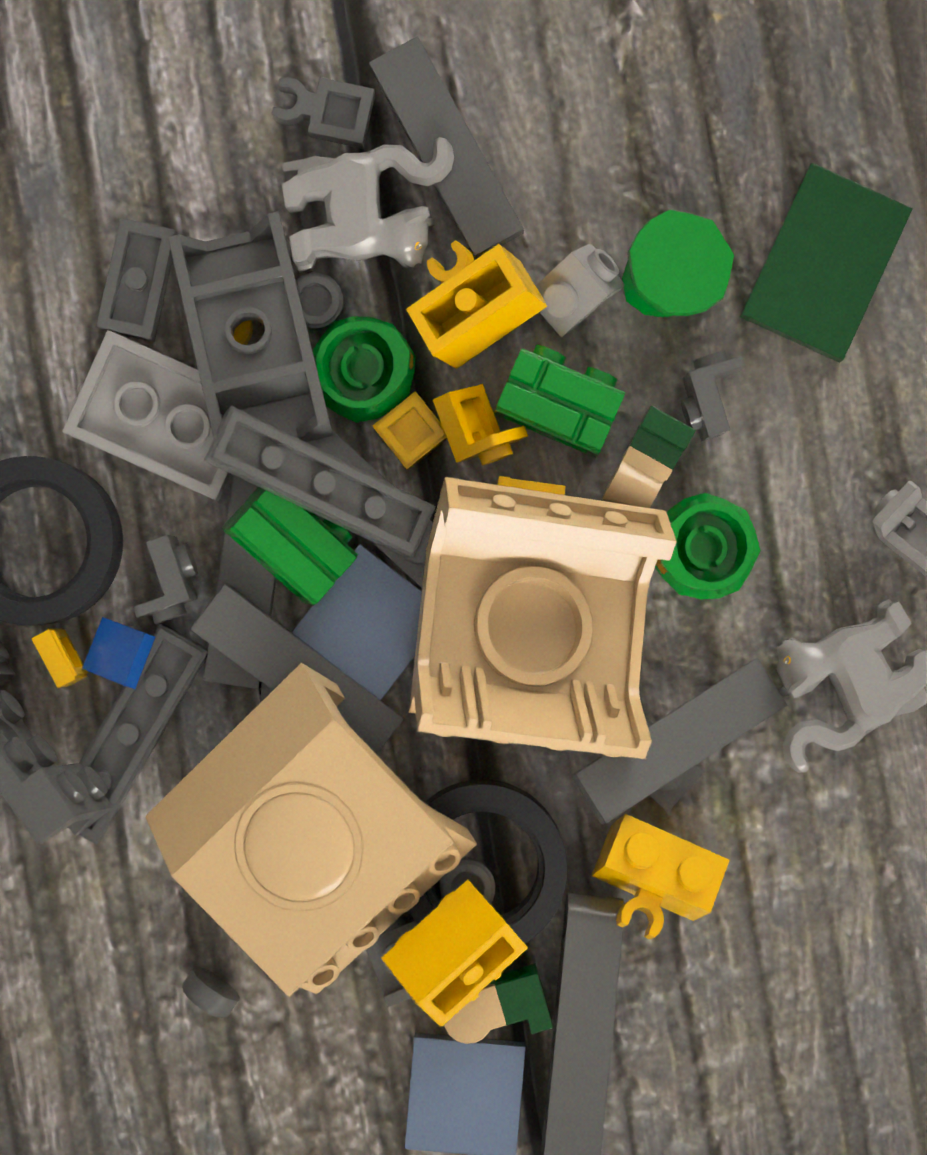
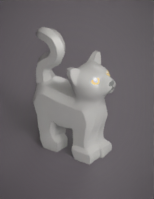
(353, 205)
(861, 677)

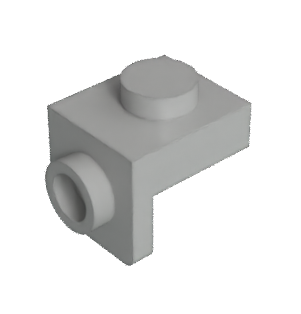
(578, 287)
(902, 524)

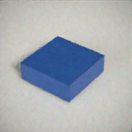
(118, 653)

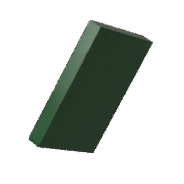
(826, 262)

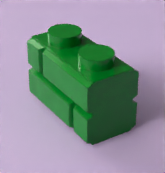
(560, 401)
(292, 544)

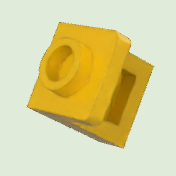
(472, 426)

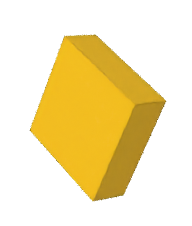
(410, 430)
(60, 657)

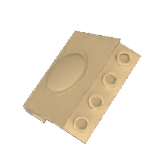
(536, 619)
(302, 837)

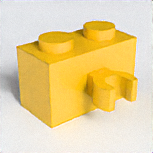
(474, 303)
(658, 872)
(453, 953)

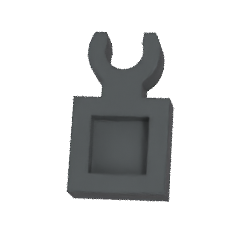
(336, 111)

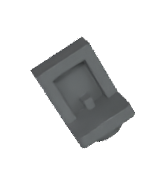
(704, 407)
(174, 570)

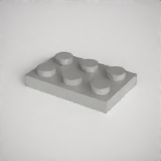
(147, 414)

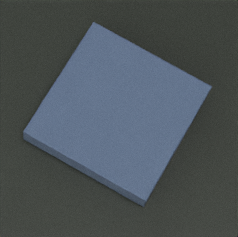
(366, 623)
(465, 1095)

